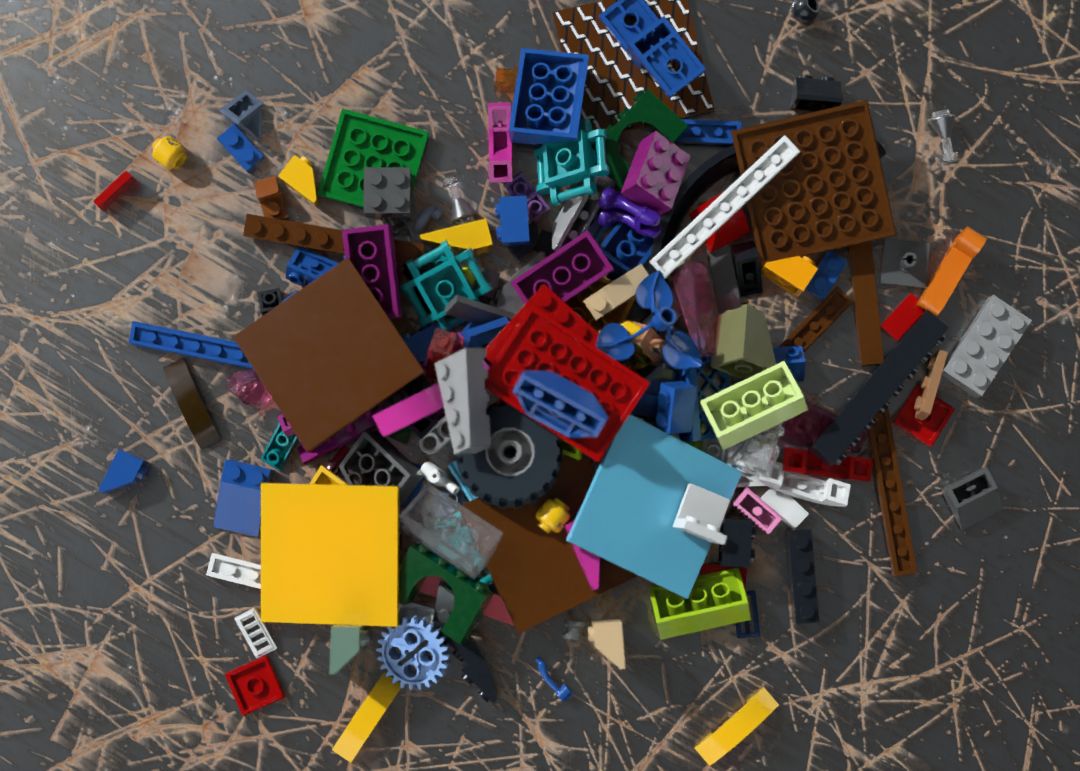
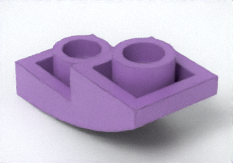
(521, 187)

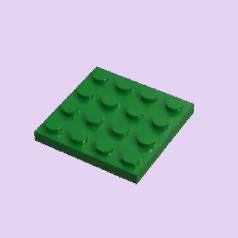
(363, 143)

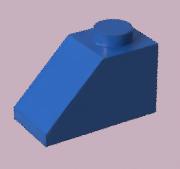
(123, 471)

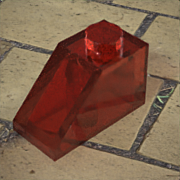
(442, 345)

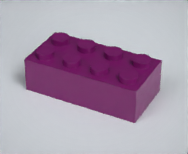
(374, 257)
(566, 270)

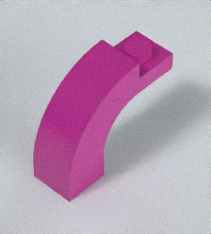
(499, 142)
(409, 410)

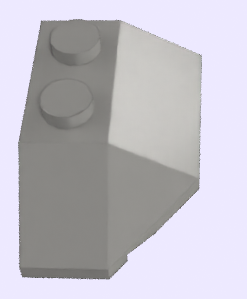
(580, 215)

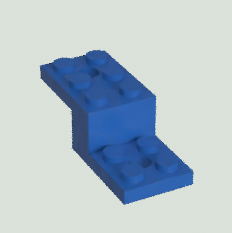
(652, 44)

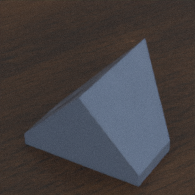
(246, 114)

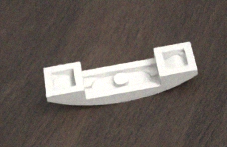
(807, 487)

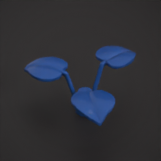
(655, 295)

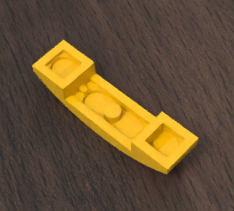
(366, 717)
(737, 727)

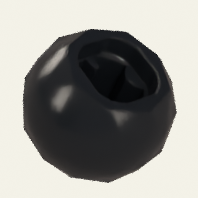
(805, 10)

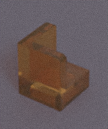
(506, 80)

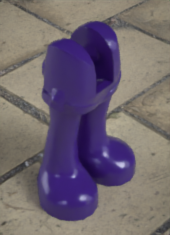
(616, 208)

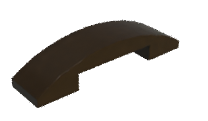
(191, 403)

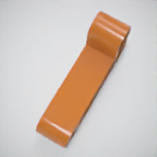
(950, 270)

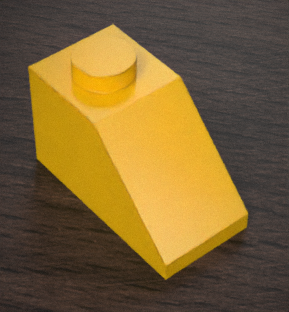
(301, 178)

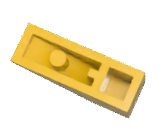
(462, 237)

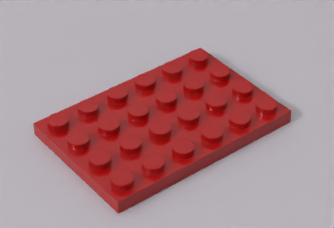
(548, 346)

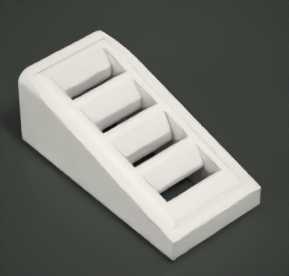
(248, 636)

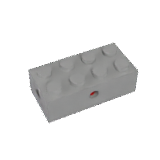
(985, 346)

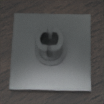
(904, 263)

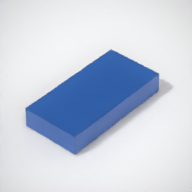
(484, 333)

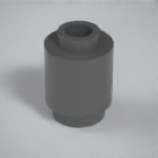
(492, 277)

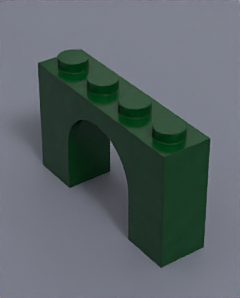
(645, 110)
(470, 596)

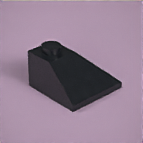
(658, 375)

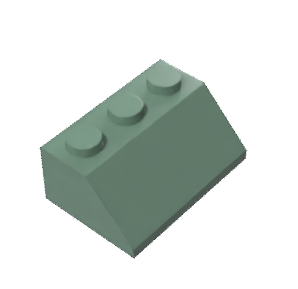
(346, 644)

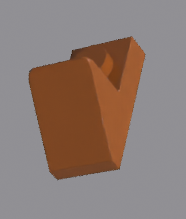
(271, 198)

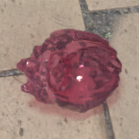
(248, 388)

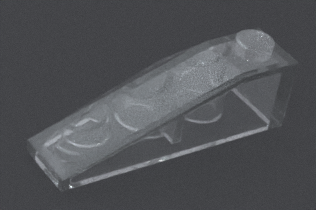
(757, 453)

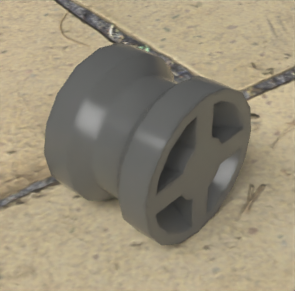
(574, 630)

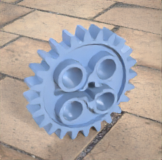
(427, 668)

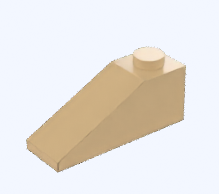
(615, 293)

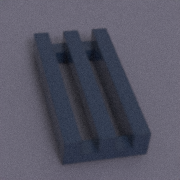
(755, 619)

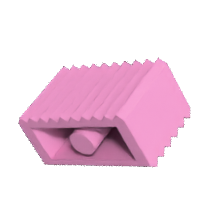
(757, 510)

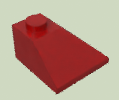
(730, 231)

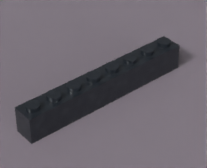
(878, 388)

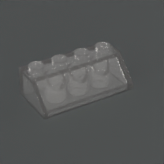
(450, 530)

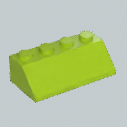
(713, 605)

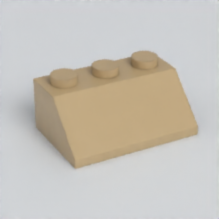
(608, 639)

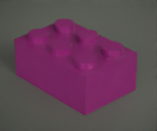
(655, 173)

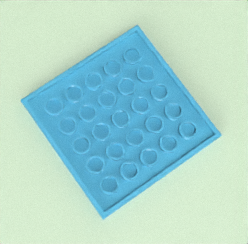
(637, 499)

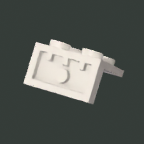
(702, 514)

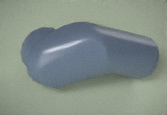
(425, 216)

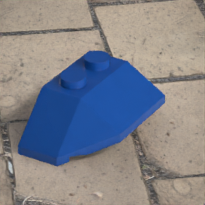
(560, 404)

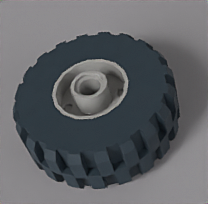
(517, 479)

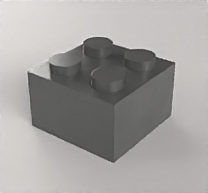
(387, 192)

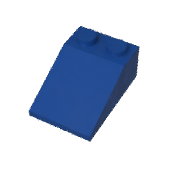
(625, 249)
(240, 497)

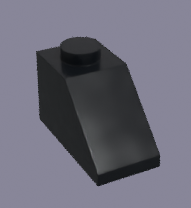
(747, 268)

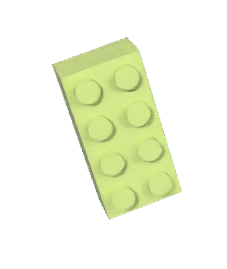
(754, 405)

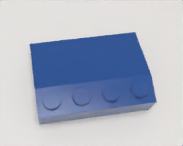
(548, 97)

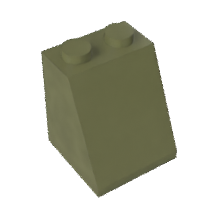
(742, 342)

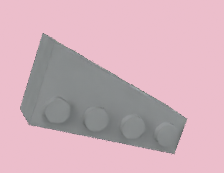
(465, 399)

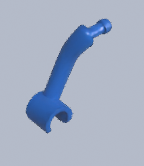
(562, 692)

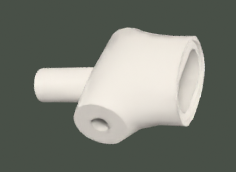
(439, 477)

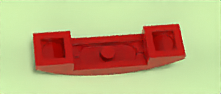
(807, 463)

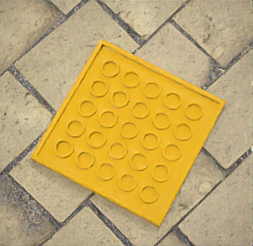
(330, 554)

